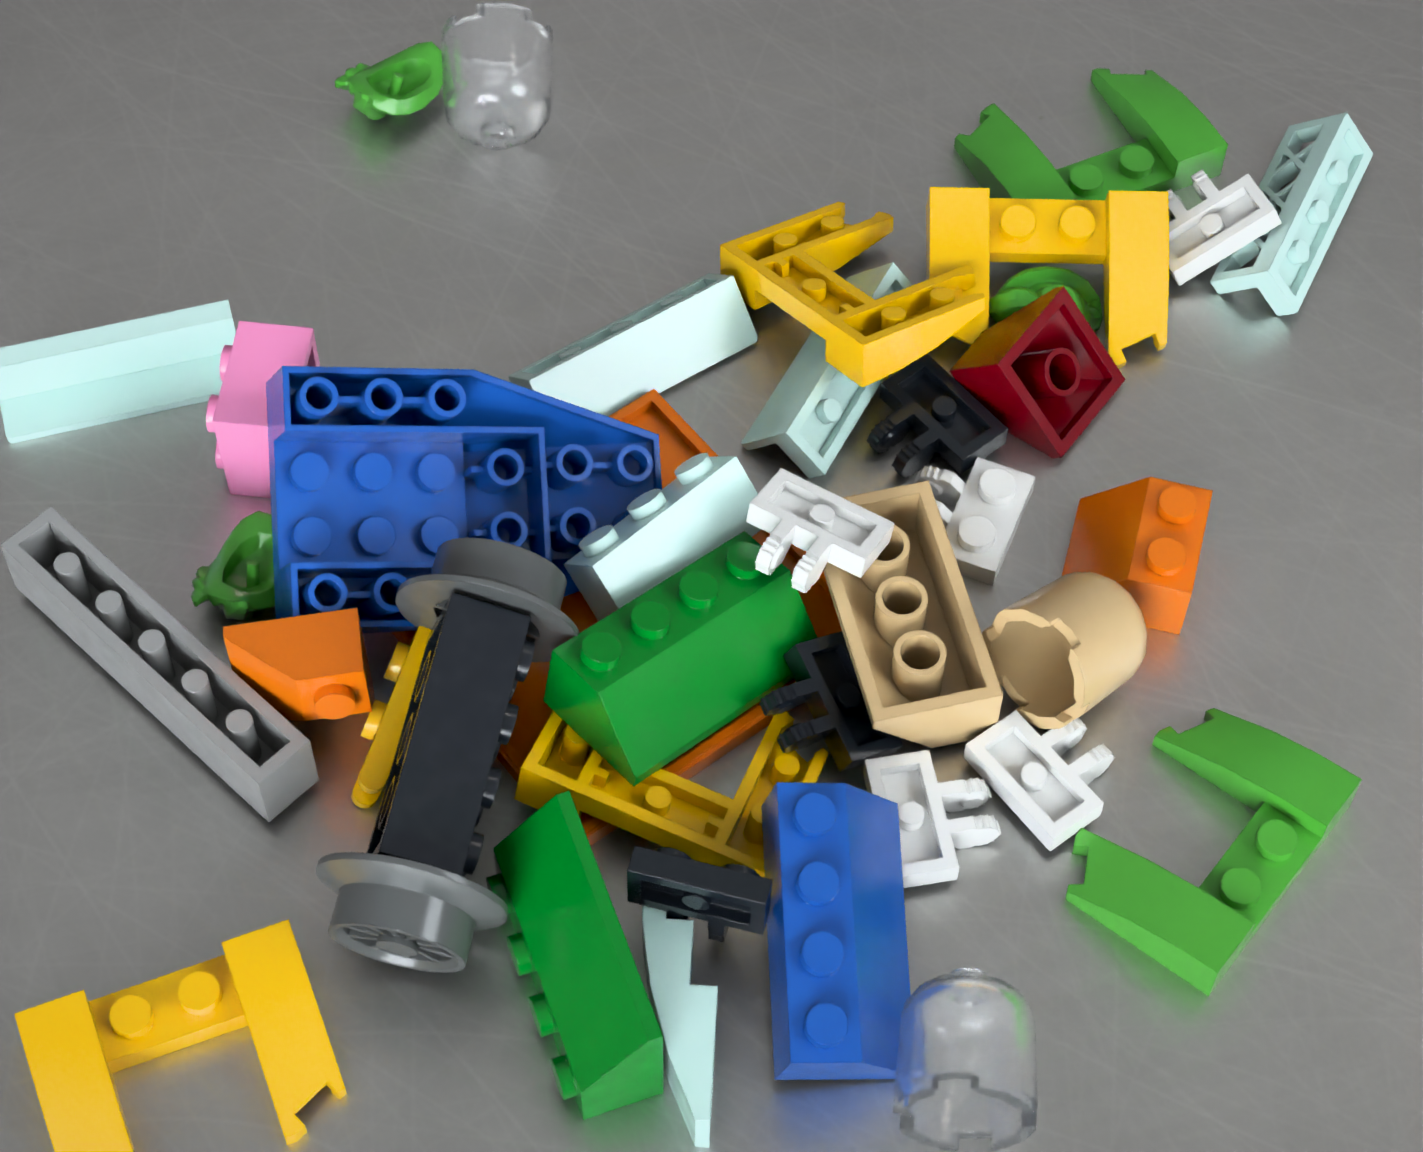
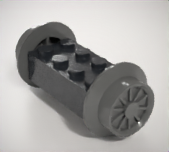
(488, 620)

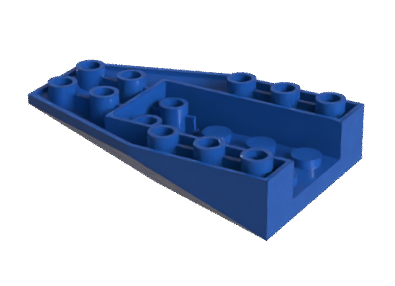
(401, 459)

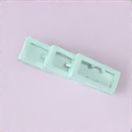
(684, 1016)

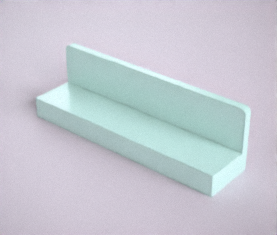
(647, 348)
(113, 371)
(814, 401)

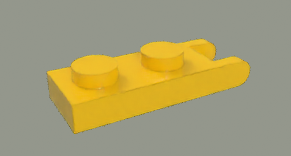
(387, 719)

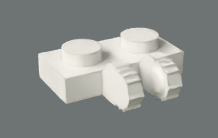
(1217, 225)
(984, 513)
(817, 523)
(1036, 780)
(925, 832)

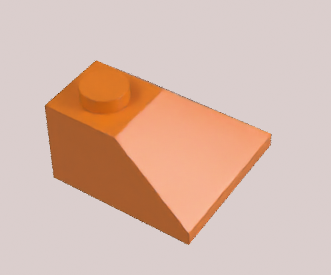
(305, 664)

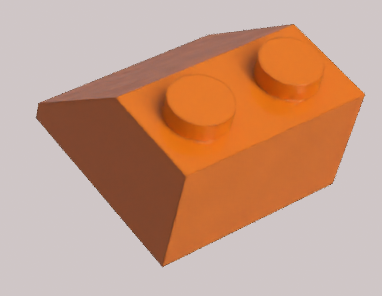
(1146, 541)

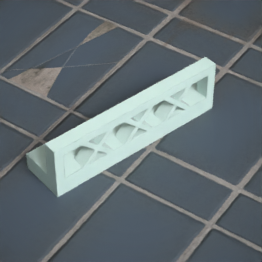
(1307, 210)

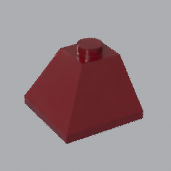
(1041, 373)

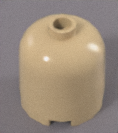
(1066, 647)

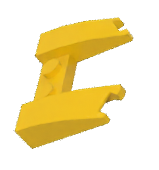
(1122, 233)
(863, 336)
(664, 804)
(255, 984)

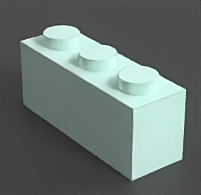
(664, 532)

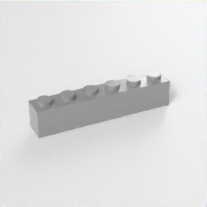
(161, 664)

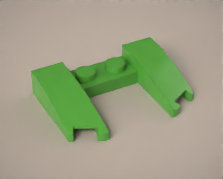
(1167, 149)
(1207, 927)

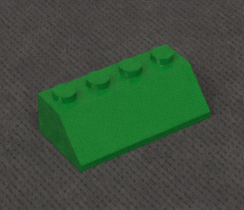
(679, 659)
(578, 963)

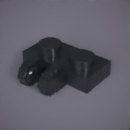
(941, 414)
(835, 700)
(694, 889)

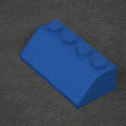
(834, 931)

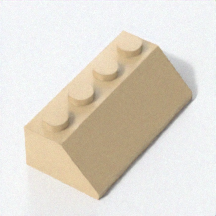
(916, 628)

